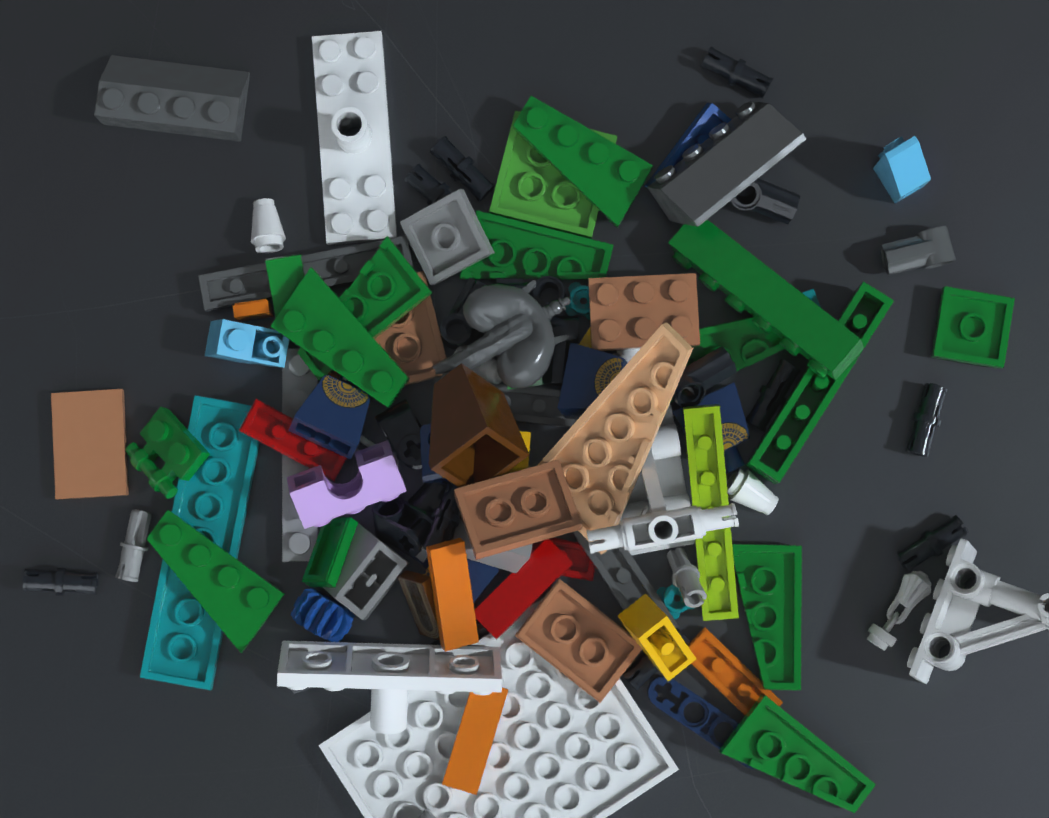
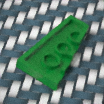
(592, 163)
(537, 252)
(378, 296)
(332, 334)
(741, 340)
(220, 582)
(772, 603)
(790, 752)

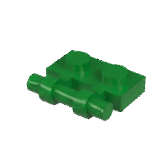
(176, 447)

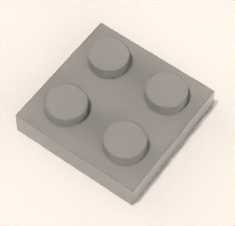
(447, 237)

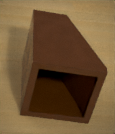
(472, 430)

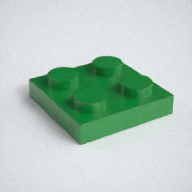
(973, 327)

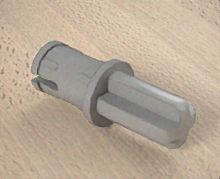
(134, 546)
(686, 578)

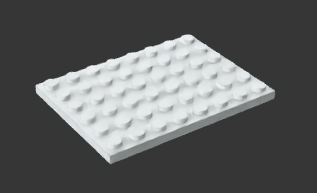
(549, 757)

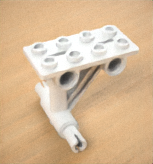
(659, 506)
(957, 610)

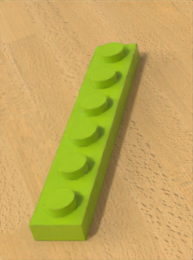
(709, 491)

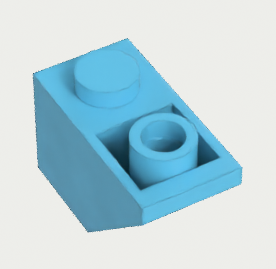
(902, 168)
(246, 344)

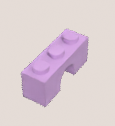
(322, 500)

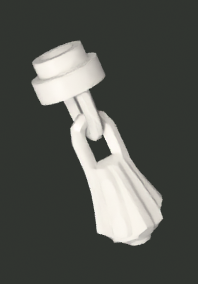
(913, 589)

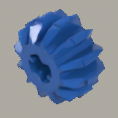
(322, 615)

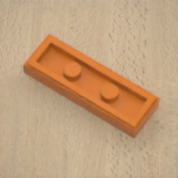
(452, 594)
(727, 672)
(474, 741)

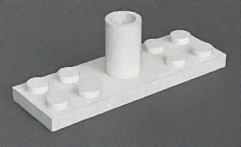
(356, 167)
(389, 673)

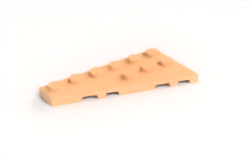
(615, 433)

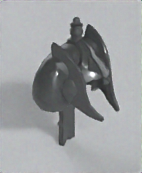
(514, 330)

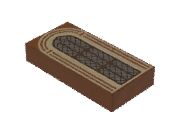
(420, 599)

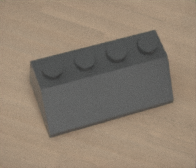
(172, 98)
(724, 163)

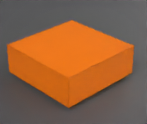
(252, 310)

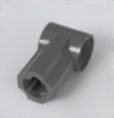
(926, 249)

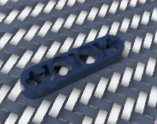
(704, 727)

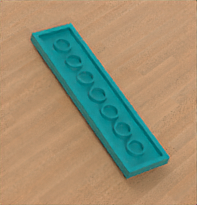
(182, 636)

